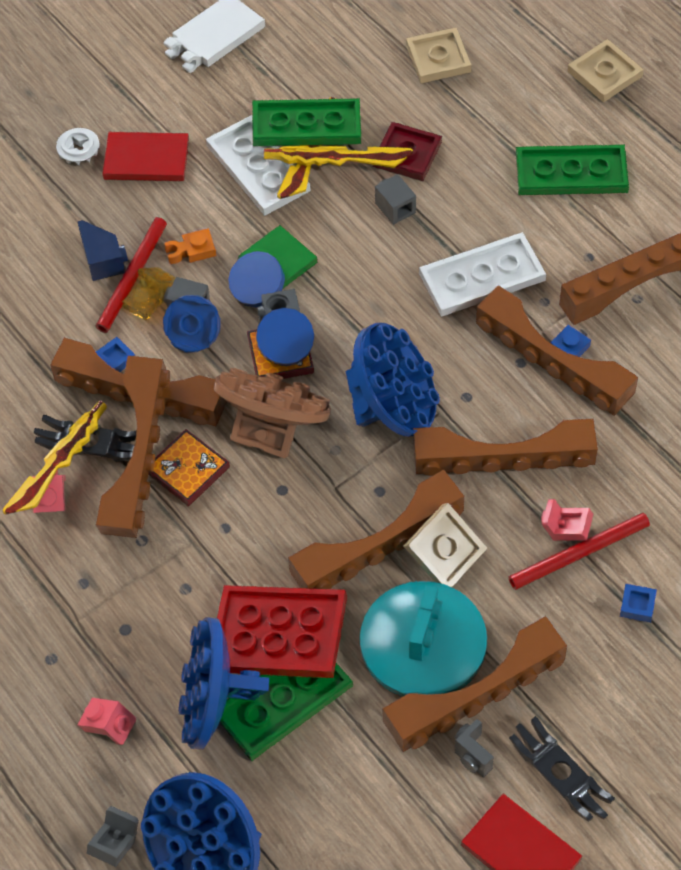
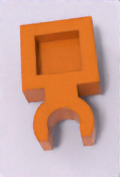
(195, 246)

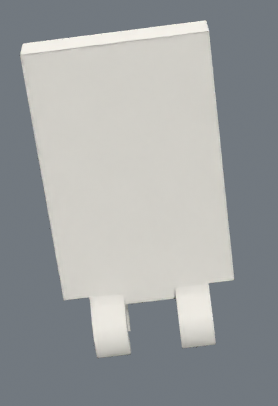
(213, 33)

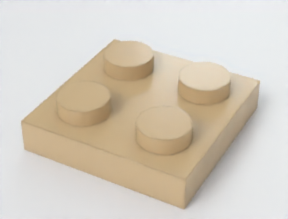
(438, 55)
(605, 70)
(445, 546)

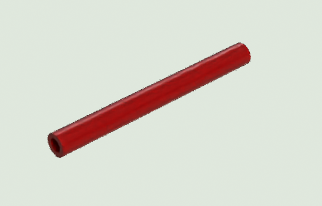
(131, 275)
(579, 551)

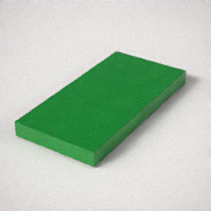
(306, 122)
(572, 170)
(286, 706)

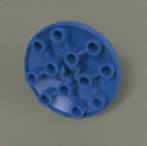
(391, 381)
(211, 683)
(199, 826)

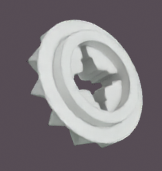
(80, 137)

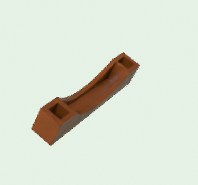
(596, 290)
(81, 367)
(600, 381)
(564, 445)
(122, 504)
(328, 564)
(420, 716)

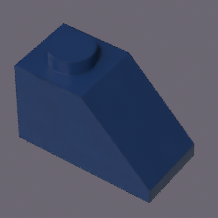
(102, 251)

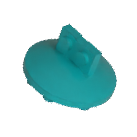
(423, 639)

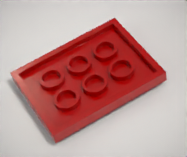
(282, 629)

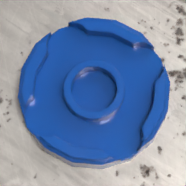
(255, 275)
(191, 323)
(285, 337)

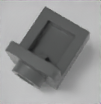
(472, 754)
(114, 837)

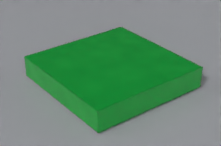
(287, 250)

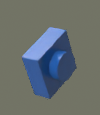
(571, 341)
(115, 354)
(638, 603)

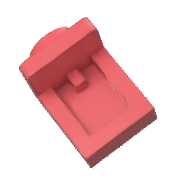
(54, 497)
(566, 523)
(108, 719)

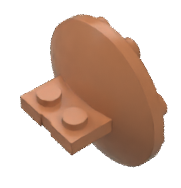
(269, 409)

